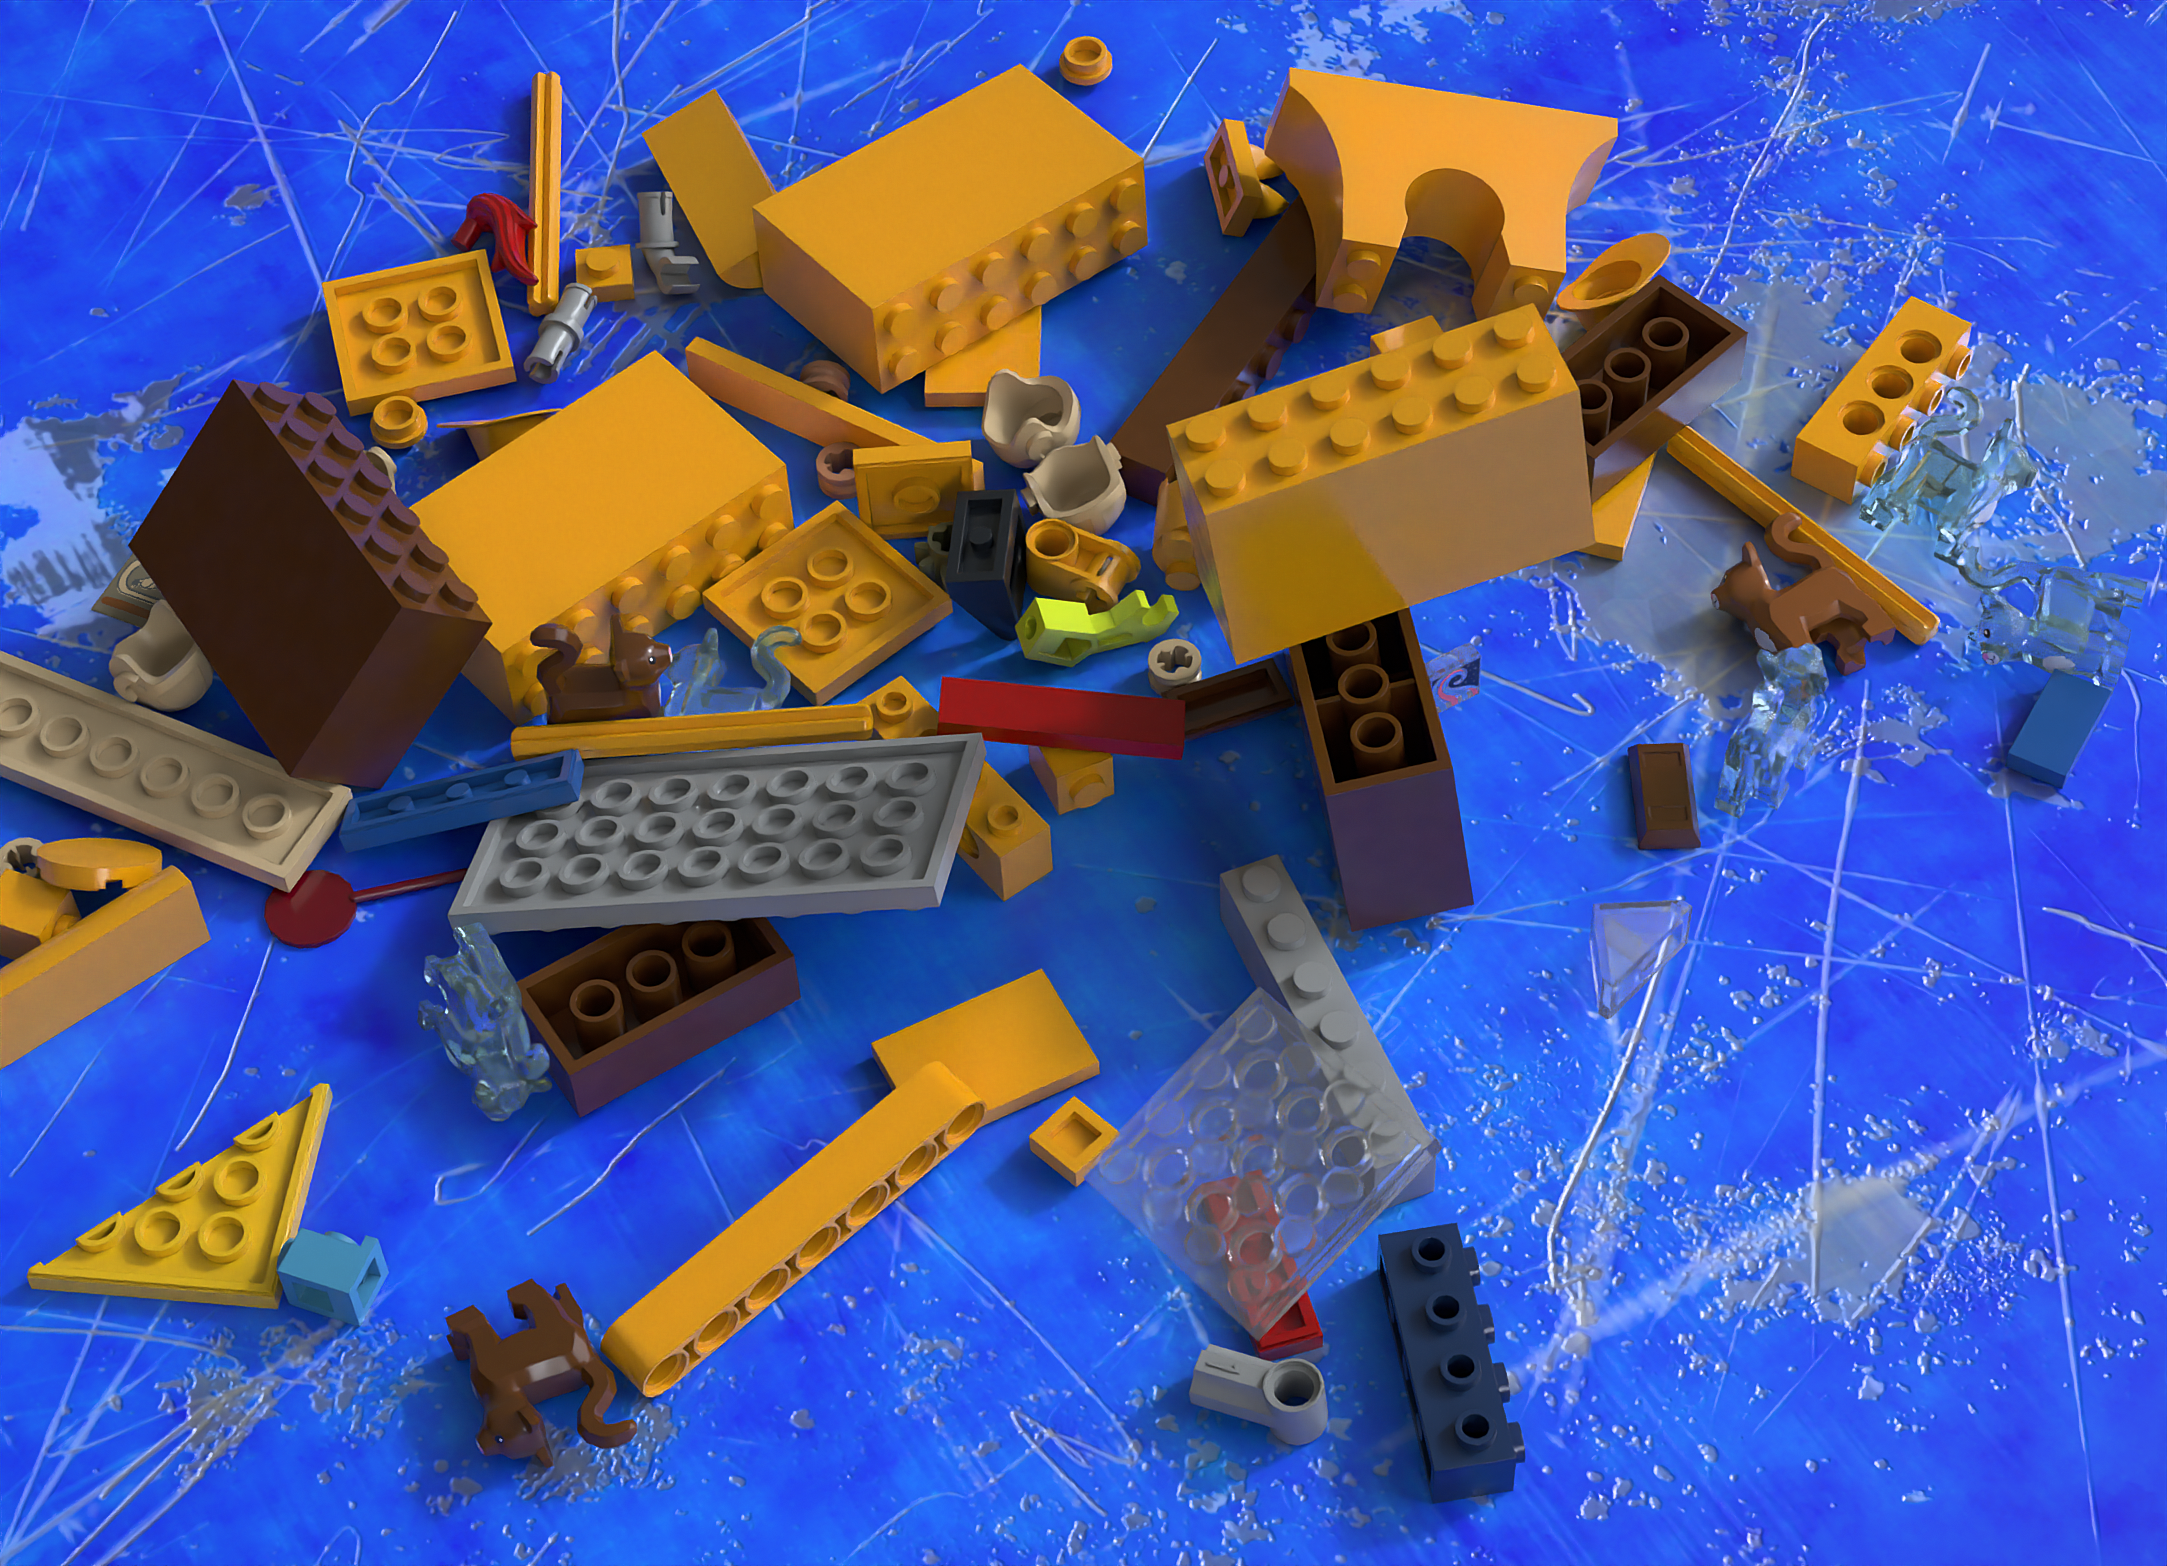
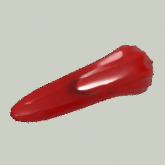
(510, 226)

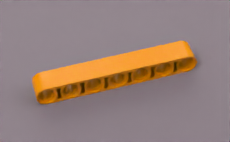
(792, 1229)

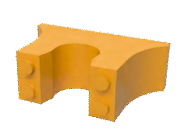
(1439, 166)

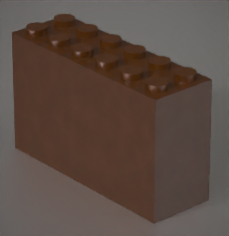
(308, 585)
(1381, 771)

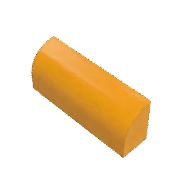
(715, 183)
(97, 961)

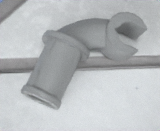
(658, 244)

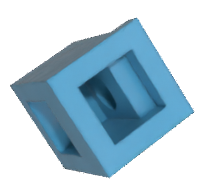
(332, 1274)

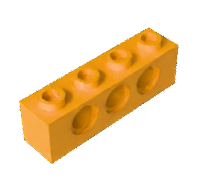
(1882, 400)
(1002, 832)

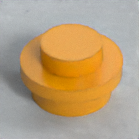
(1085, 61)
(398, 422)

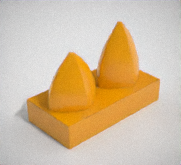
(1234, 179)

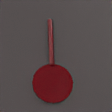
(325, 905)

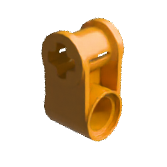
(1077, 565)

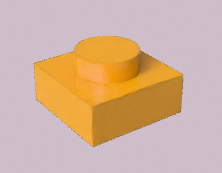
(606, 271)
(1072, 1140)

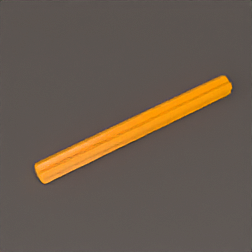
(545, 192)
(1764, 505)
(696, 732)

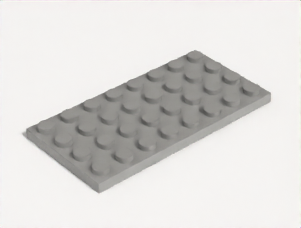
(731, 837)

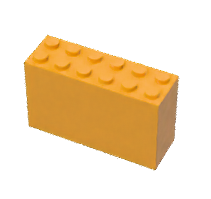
(951, 226)
(1385, 482)
(603, 513)

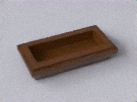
(1232, 698)
(1663, 796)

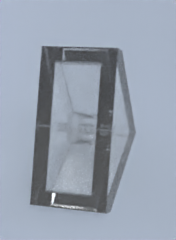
(1632, 945)

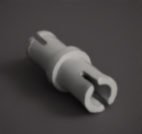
(560, 333)

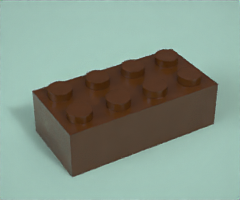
(1649, 376)
(652, 1001)

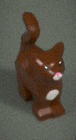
(601, 691)
(534, 1366)

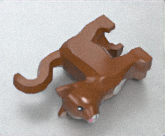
(1809, 611)

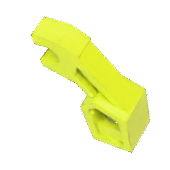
(1067, 634)

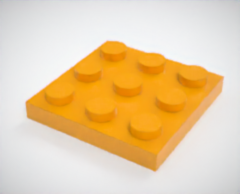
(418, 331)
(839, 590)

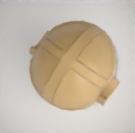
(1029, 417)
(1078, 486)
(161, 664)

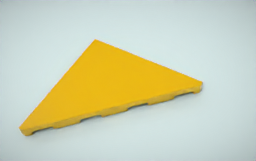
(210, 1227)

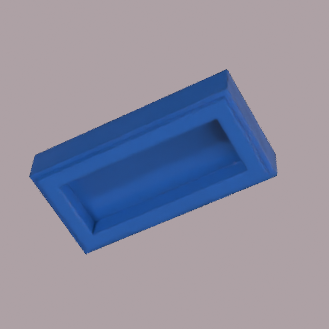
(2058, 728)

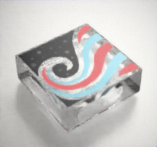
(1454, 676)

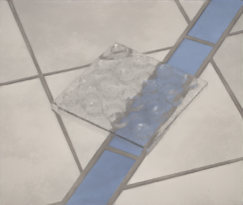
(1260, 1162)

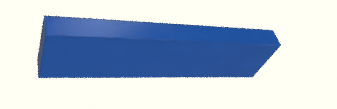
(462, 800)

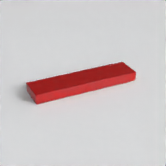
(1062, 718)

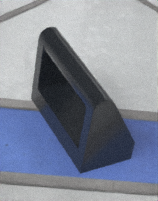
(989, 559)

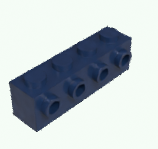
(1447, 1363)

